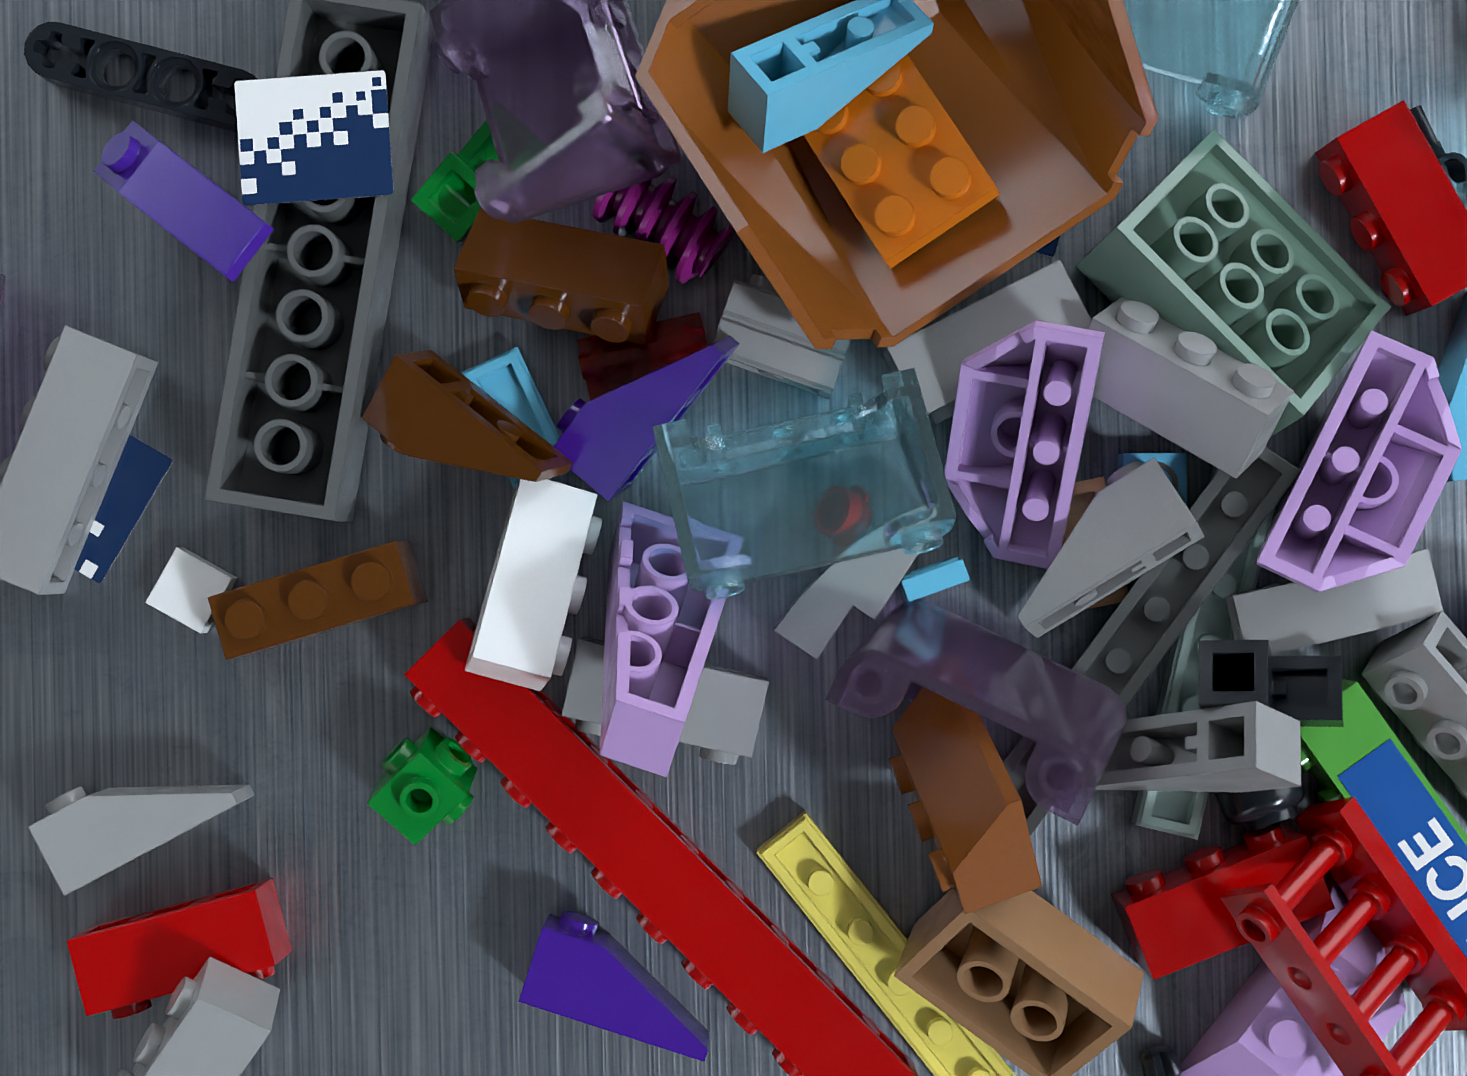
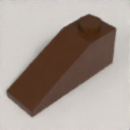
(444, 418)

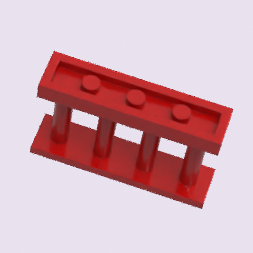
(1395, 912)

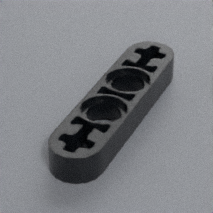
(150, 73)

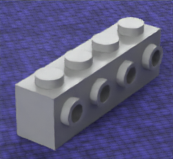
(1425, 684)

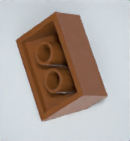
(963, 802)

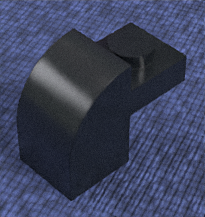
(1294, 685)

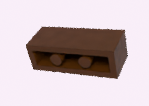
(563, 277)
(317, 599)

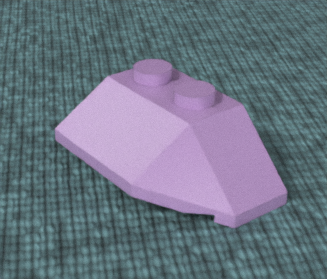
(1022, 437)
(1366, 472)
(1265, 1031)

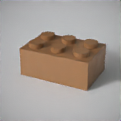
(1022, 980)

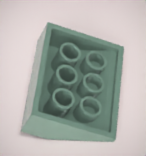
(1241, 268)

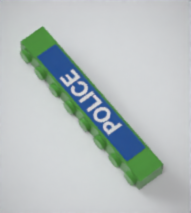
(1376, 769)

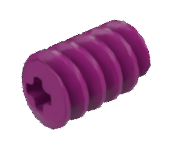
(667, 223)

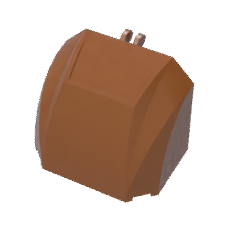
(1032, 85)

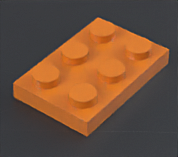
(901, 163)

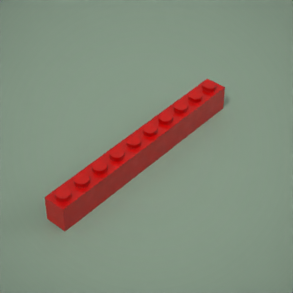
(654, 867)

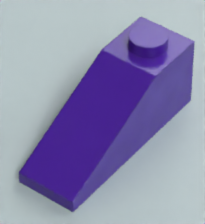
(182, 200)
(614, 432)
(599, 983)

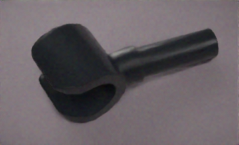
(1455, 162)

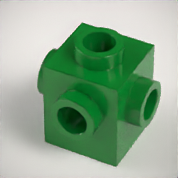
(423, 785)

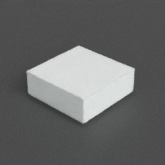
(185, 588)

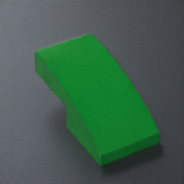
(449, 191)

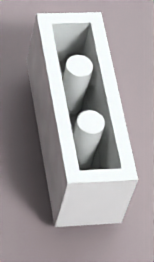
(534, 584)

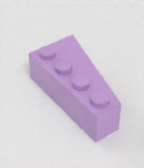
(653, 642)

